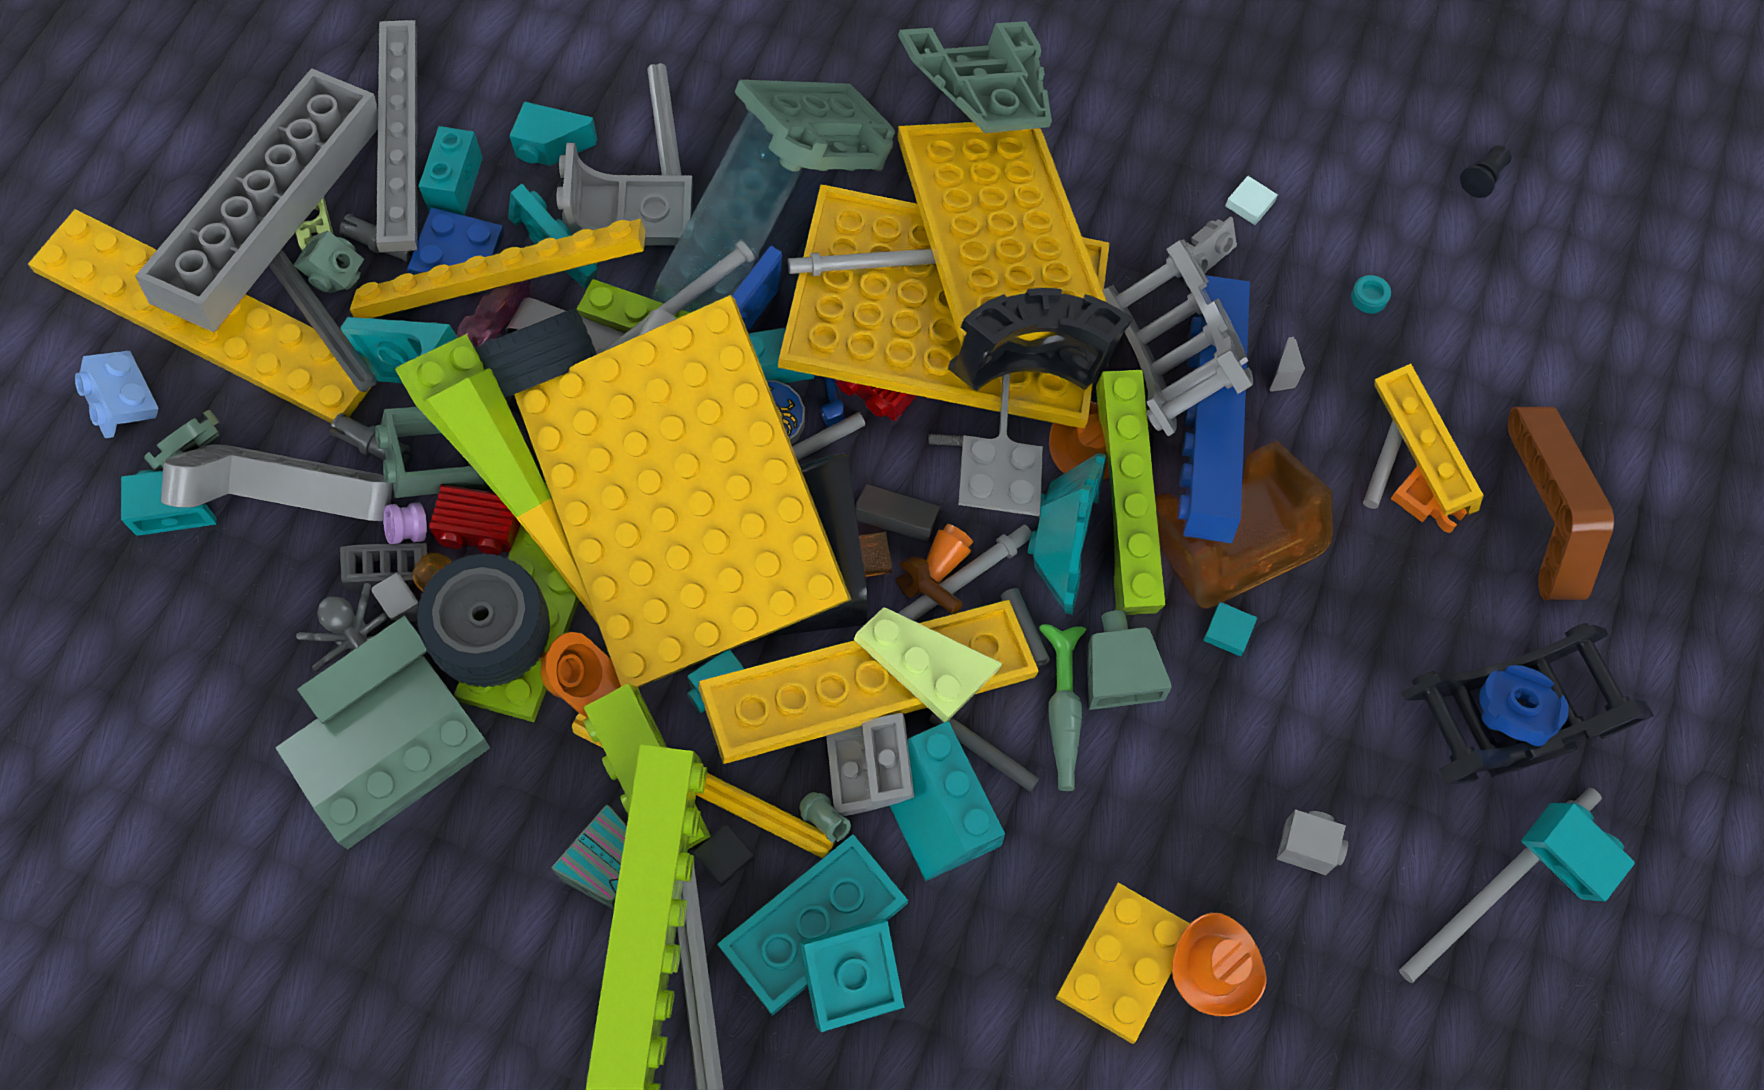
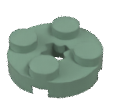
(185, 438)

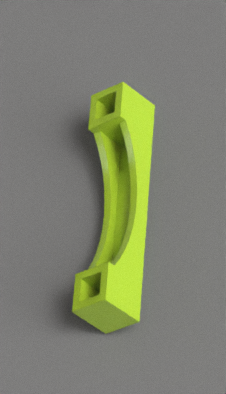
(1136, 536)

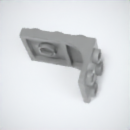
(599, 199)

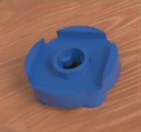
(1503, 713)

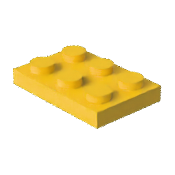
(1123, 963)

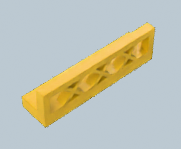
(1429, 441)

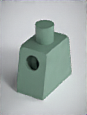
(1124, 665)

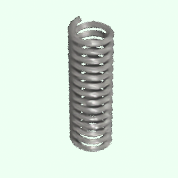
(945, 440)

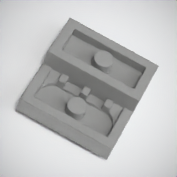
(870, 765)

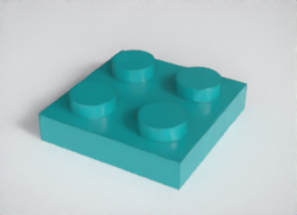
(851, 974)

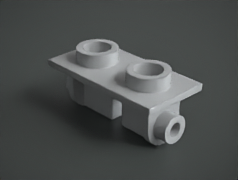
(1213, 243)

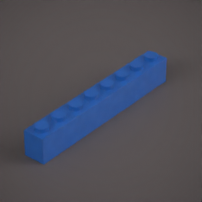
(1216, 433)

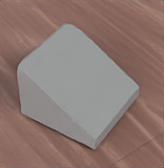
(1289, 367)
(396, 598)

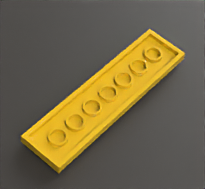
(844, 686)

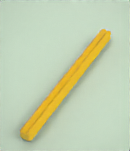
(750, 808)

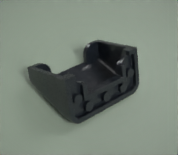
(833, 497)

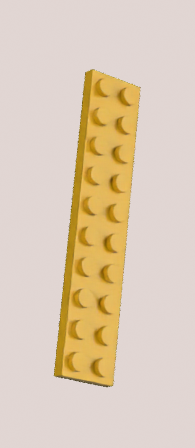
(250, 342)

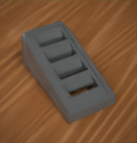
(368, 554)

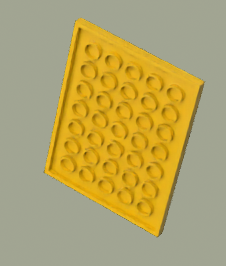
(895, 322)
(681, 495)

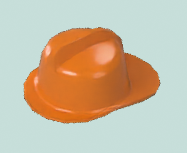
(577, 671)

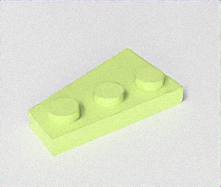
(926, 662)

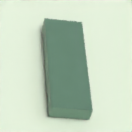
(363, 670)

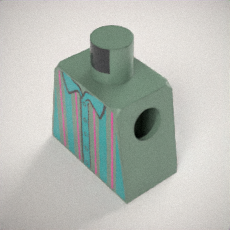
(595, 858)

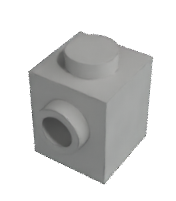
(1313, 842)

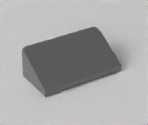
(896, 512)

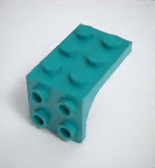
(392, 342)

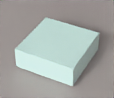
(1251, 200)

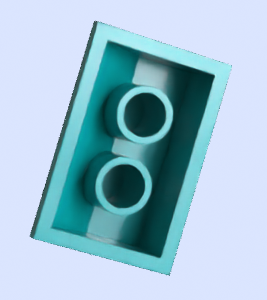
(949, 814)

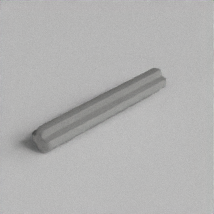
(663, 120)

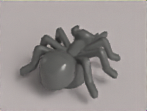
(346, 628)

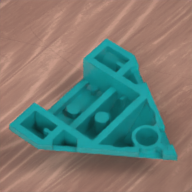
(1063, 528)

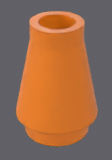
(947, 551)

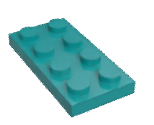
(831, 896)

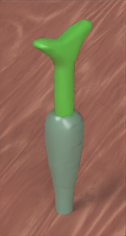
(1064, 705)

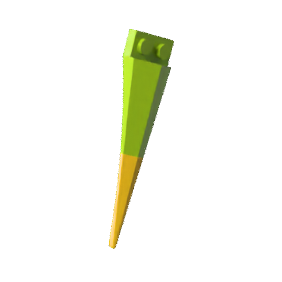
(475, 418)

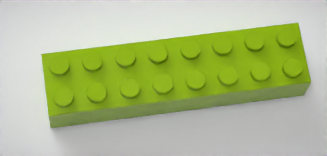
(645, 920)

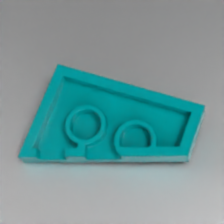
(531, 210)

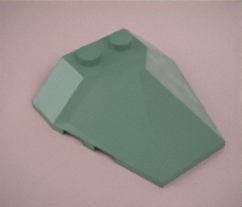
(992, 83)

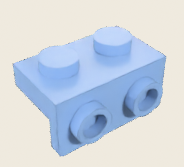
(114, 391)

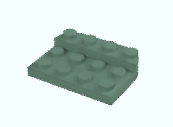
(819, 124)

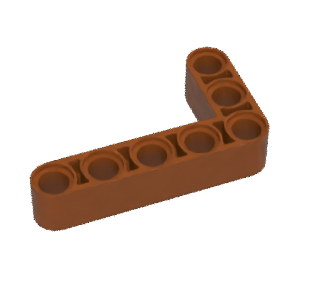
(1572, 499)

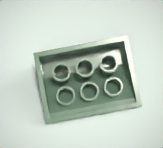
(382, 752)

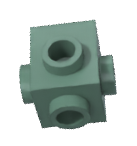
(329, 263)

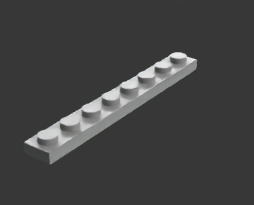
(397, 137)

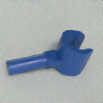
(833, 411)

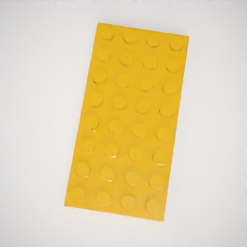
(995, 216)

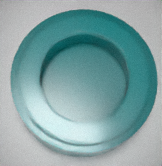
(1370, 294)

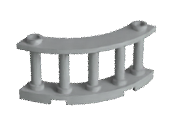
(1220, 372)

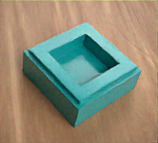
(1230, 629)

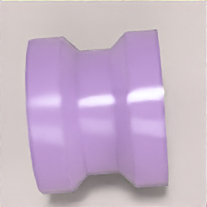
(405, 523)

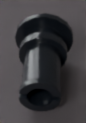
(1481, 177)

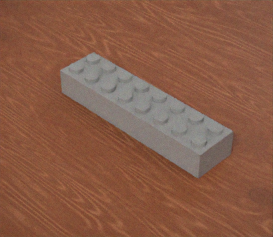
(259, 200)

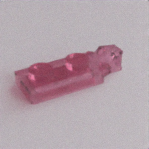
(494, 312)

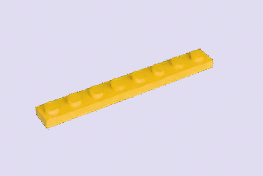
(500, 269)

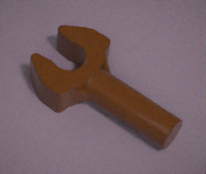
(918, 581)

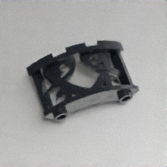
(1079, 352)

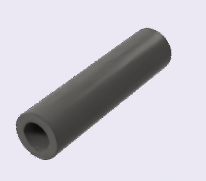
(1027, 625)

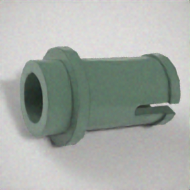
(817, 810)

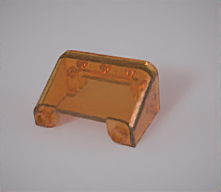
(1280, 527)

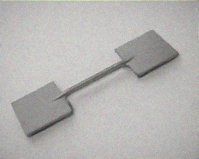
(1000, 471)

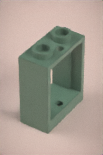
(412, 422)

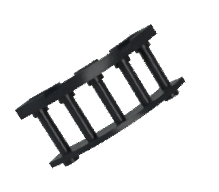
(1500, 760)

